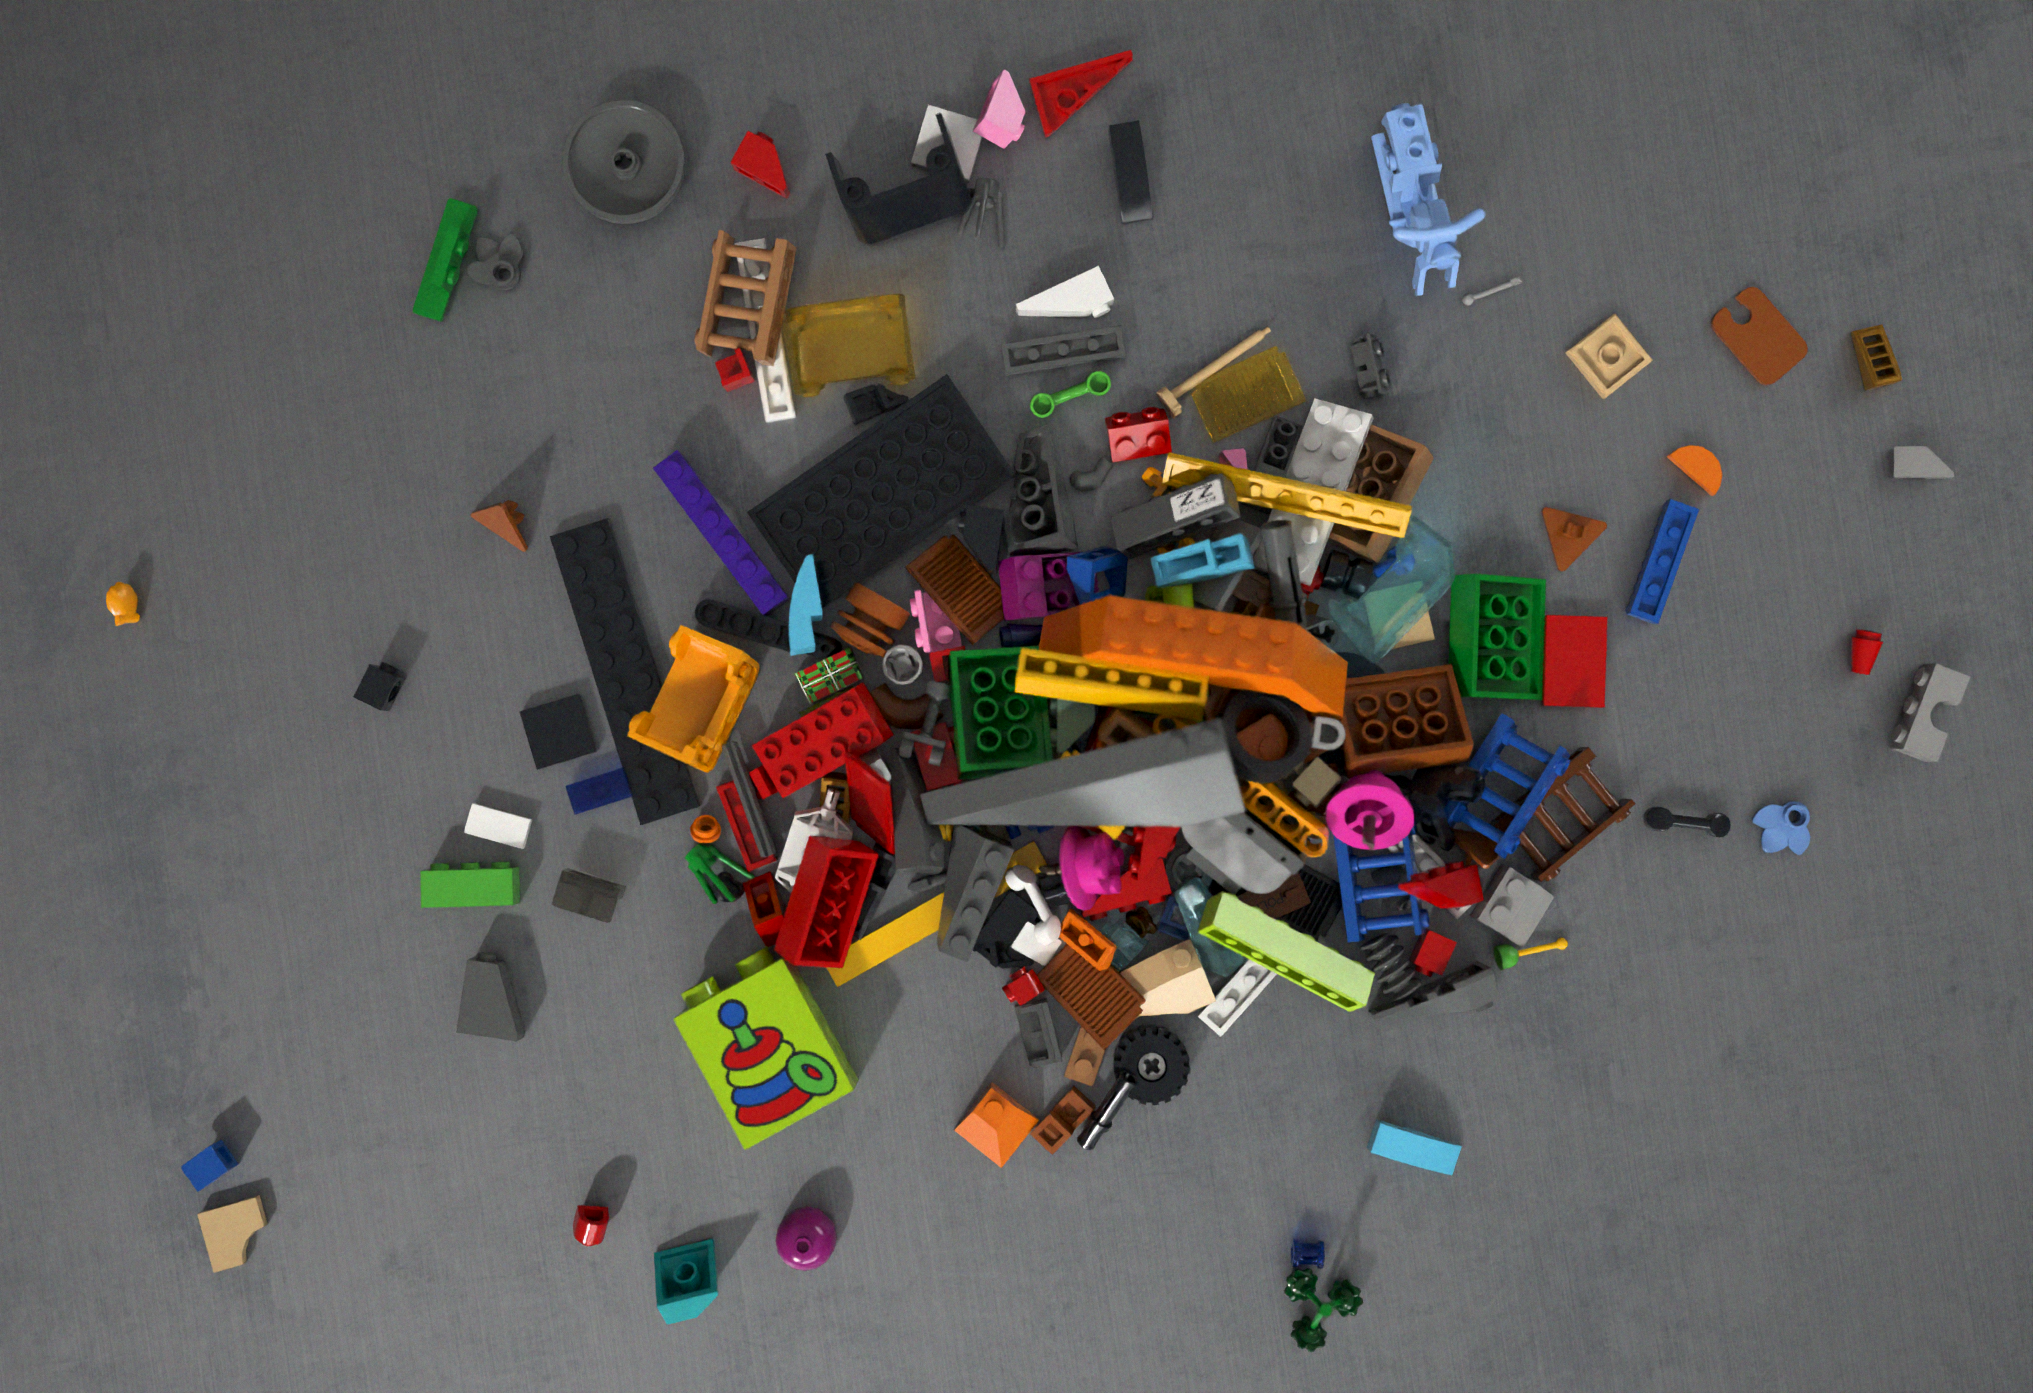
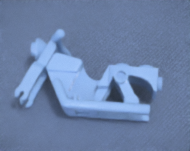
(1411, 194)

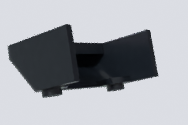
(909, 206)

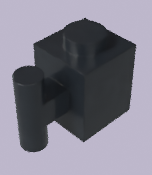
(1054, 891)

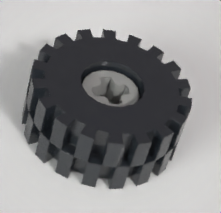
(1150, 1044)

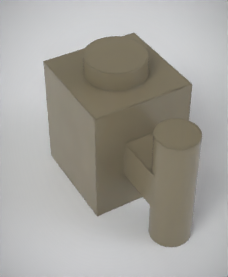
(1314, 782)

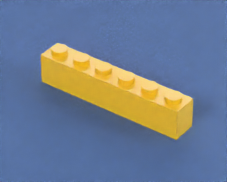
(1111, 684)

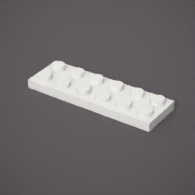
(1323, 458)

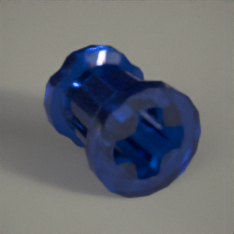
(1307, 1253)

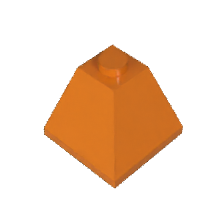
(996, 1124)

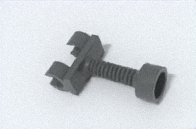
(936, 692)

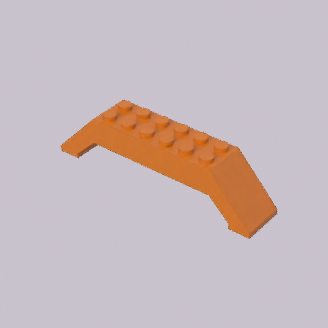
(1221, 645)

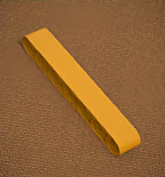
(1271, 814)

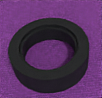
(1291, 717)

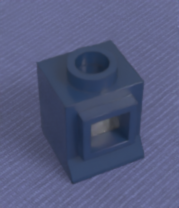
(1171, 920)

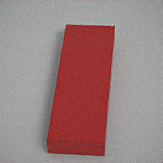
(741, 827)

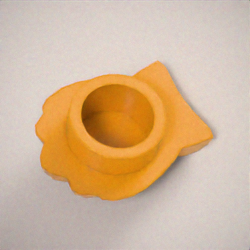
(122, 603)

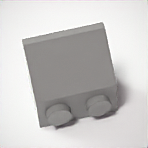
(1512, 905)

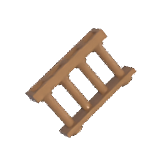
(774, 287)

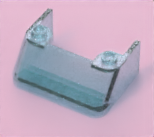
(1400, 594)

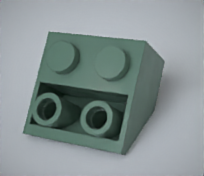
(1071, 721)

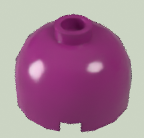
(806, 1238)

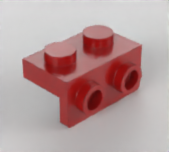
(1138, 434)

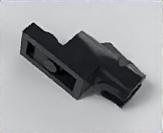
(1445, 782)

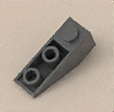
(1277, 451)

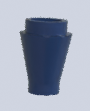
(1019, 635)

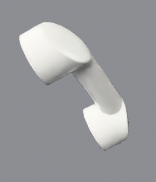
(1049, 928)

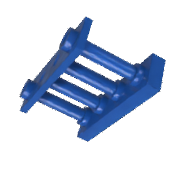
(1487, 760)
(1354, 894)

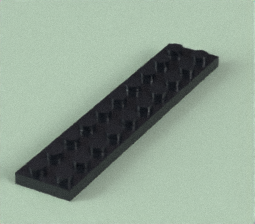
(620, 664)

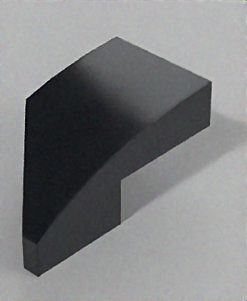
(872, 402)
(1002, 954)

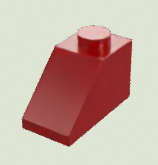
(760, 162)
(765, 907)

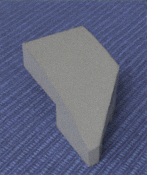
(1919, 463)

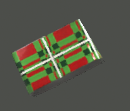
(829, 675)

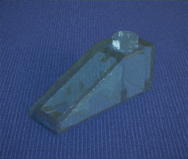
(1212, 955)

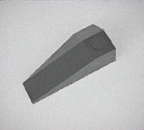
(1039, 506)
(917, 844)
(1457, 992)

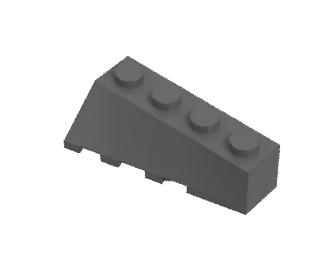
(970, 886)

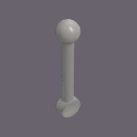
(1468, 299)

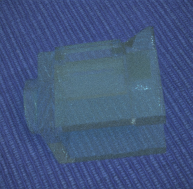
(1126, 940)

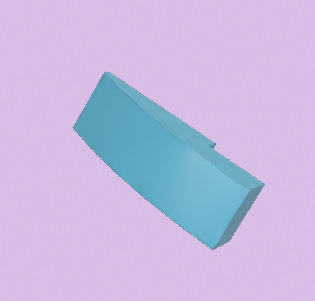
(1203, 561)
(804, 609)
(1413, 1147)

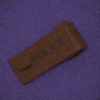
(1283, 900)

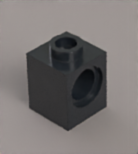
(380, 686)

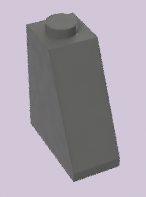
(489, 1001)

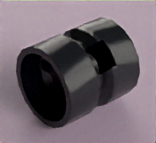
(1346, 574)

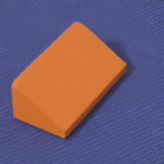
(1087, 940)

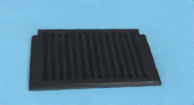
(1325, 904)

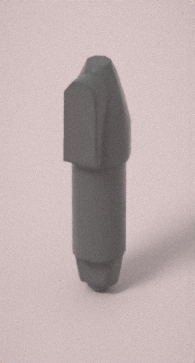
(928, 882)

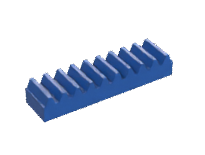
(1662, 561)

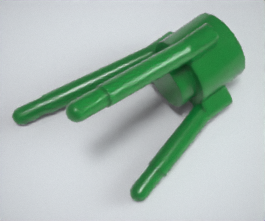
(702, 861)

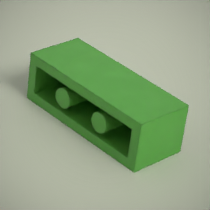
(470, 885)

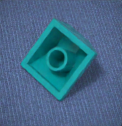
(685, 1280)

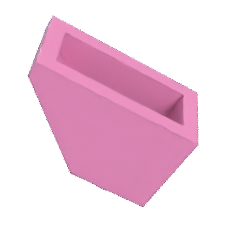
(1001, 112)

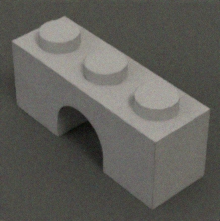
(1916, 733)

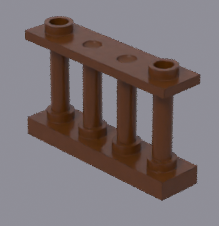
(1617, 812)

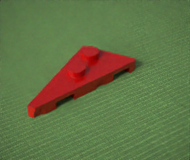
(1065, 91)

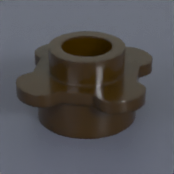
(1141, 922)

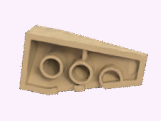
(1171, 981)

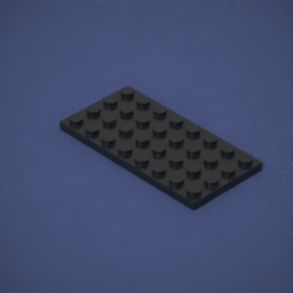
(883, 491)

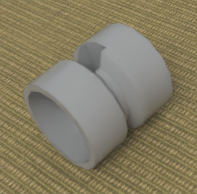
(903, 665)

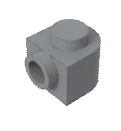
(1326, 733)

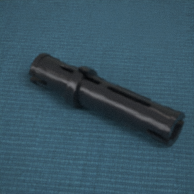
(1101, 1119)

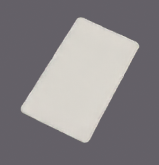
(1029, 945)

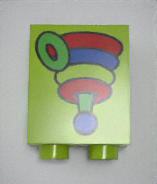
(764, 1047)

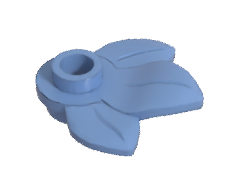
(1780, 831)

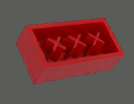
(821, 739)
(825, 902)

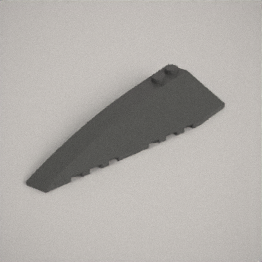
(1142, 782)

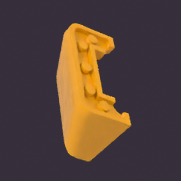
(697, 700)

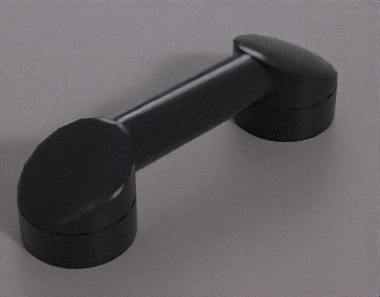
(1662, 819)

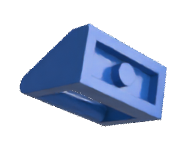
(1087, 563)

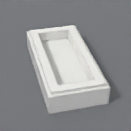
(498, 825)

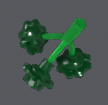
(1302, 1286)

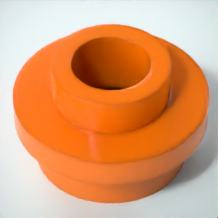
(705, 829)

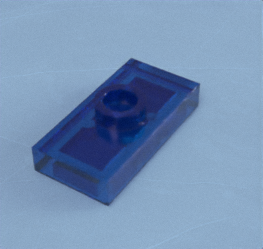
(599, 791)

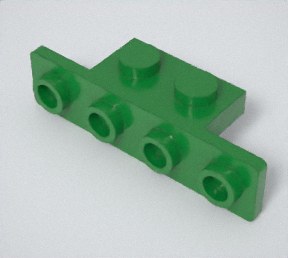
(445, 260)

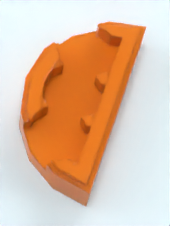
(1699, 466)

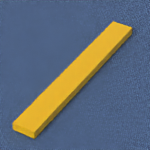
(1294, 496)
(915, 925)

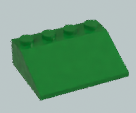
(1497, 636)
(992, 722)

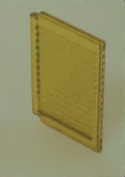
(1247, 393)

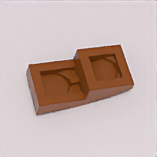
(1062, 1120)

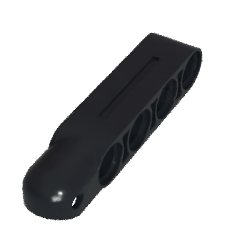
(754, 625)

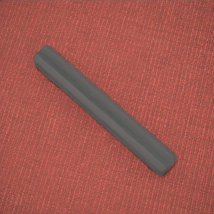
(748, 798)

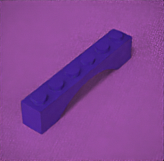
(721, 533)

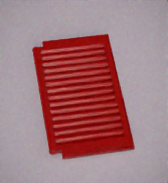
(870, 802)

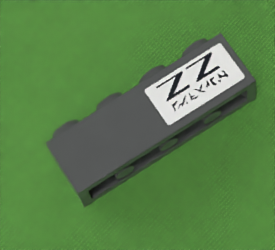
(1175, 516)

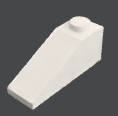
(1076, 297)

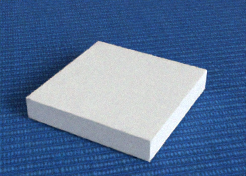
(961, 131)

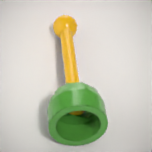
(1508, 956)

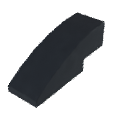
(1130, 171)
(880, 880)

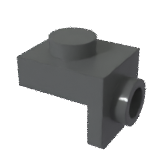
(1393, 875)

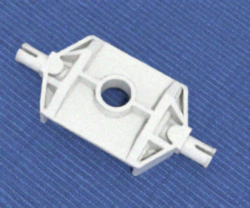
(815, 822)

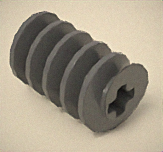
(1392, 965)

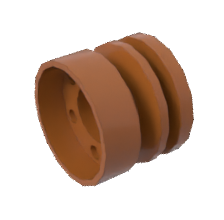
(869, 620)

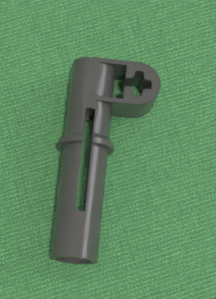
(1286, 585)

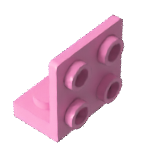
(935, 629)

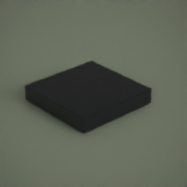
(558, 731)

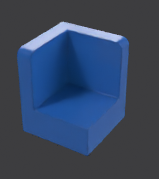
(209, 1165)

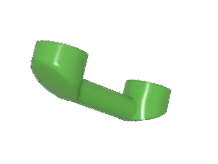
(1095, 383)

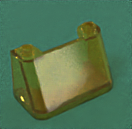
(848, 342)

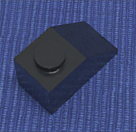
(1008, 919)

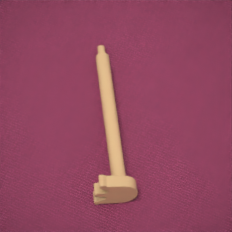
(1168, 398)

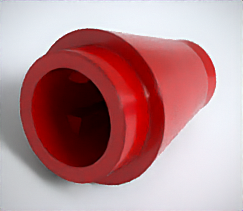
(1865, 650)

